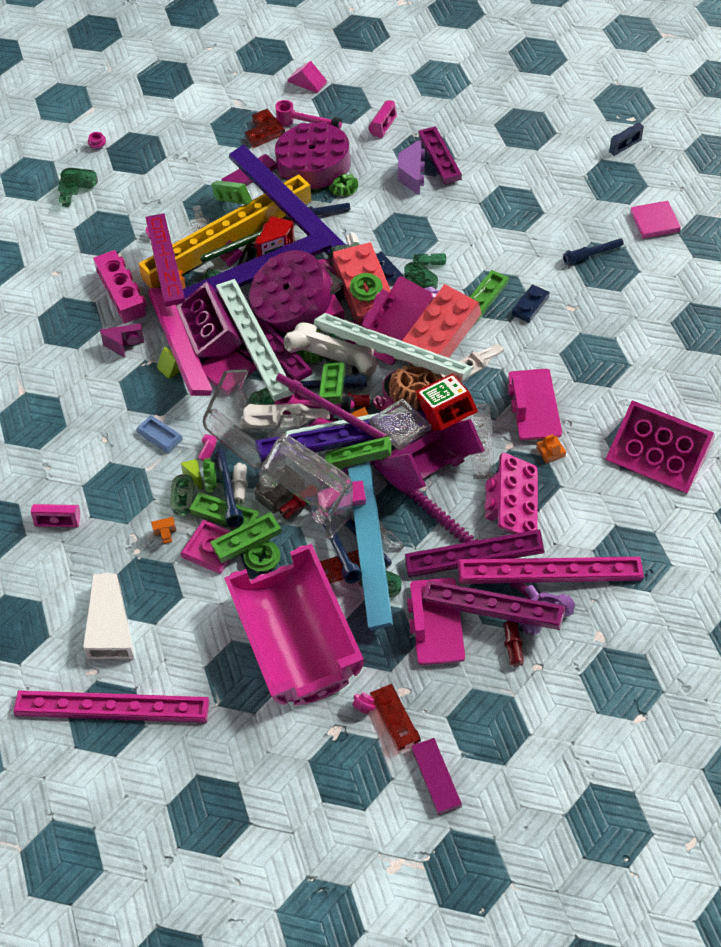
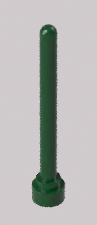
(230, 247)

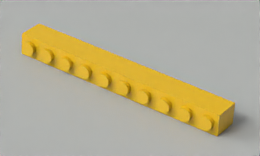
(231, 227)

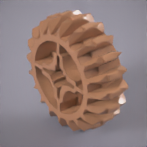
(407, 381)

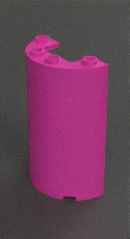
(296, 629)

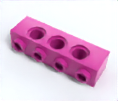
(120, 286)

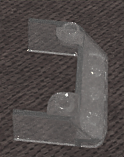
(224, 419)
(311, 479)

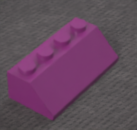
(209, 323)

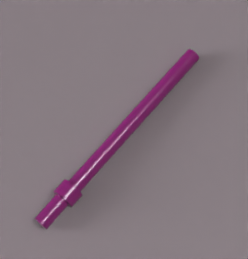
(297, 388)

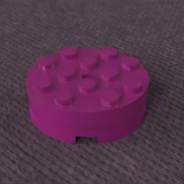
(314, 152)
(290, 290)

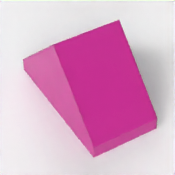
(308, 77)

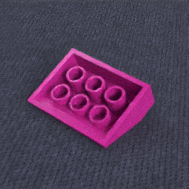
(660, 446)

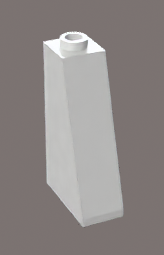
(107, 623)

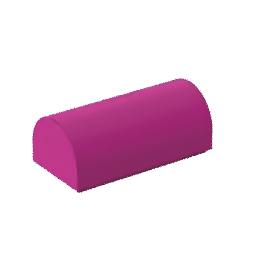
(383, 119)
(55, 515)

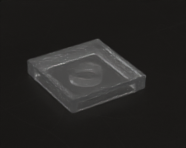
(401, 423)

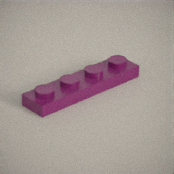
(440, 155)

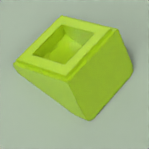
(167, 363)
(192, 469)

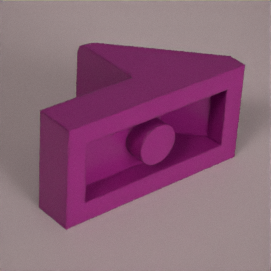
(118, 337)

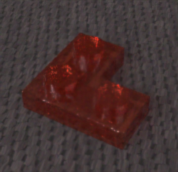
(267, 128)

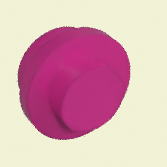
(96, 140)
(363, 703)

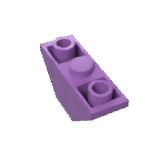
(411, 167)

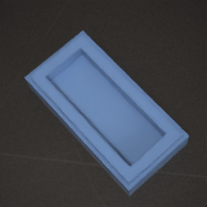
(159, 434)

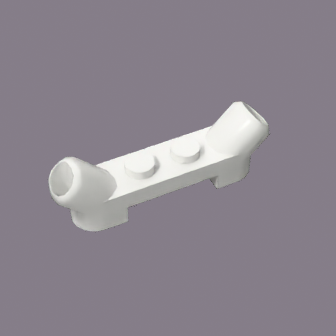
(306, 338)

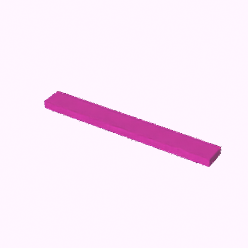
(180, 345)
(549, 570)
(112, 706)

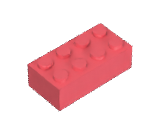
(354, 261)
(444, 322)

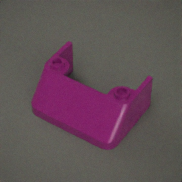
(428, 454)

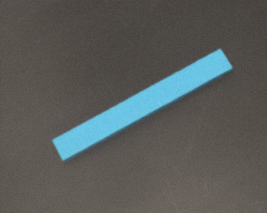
(371, 552)

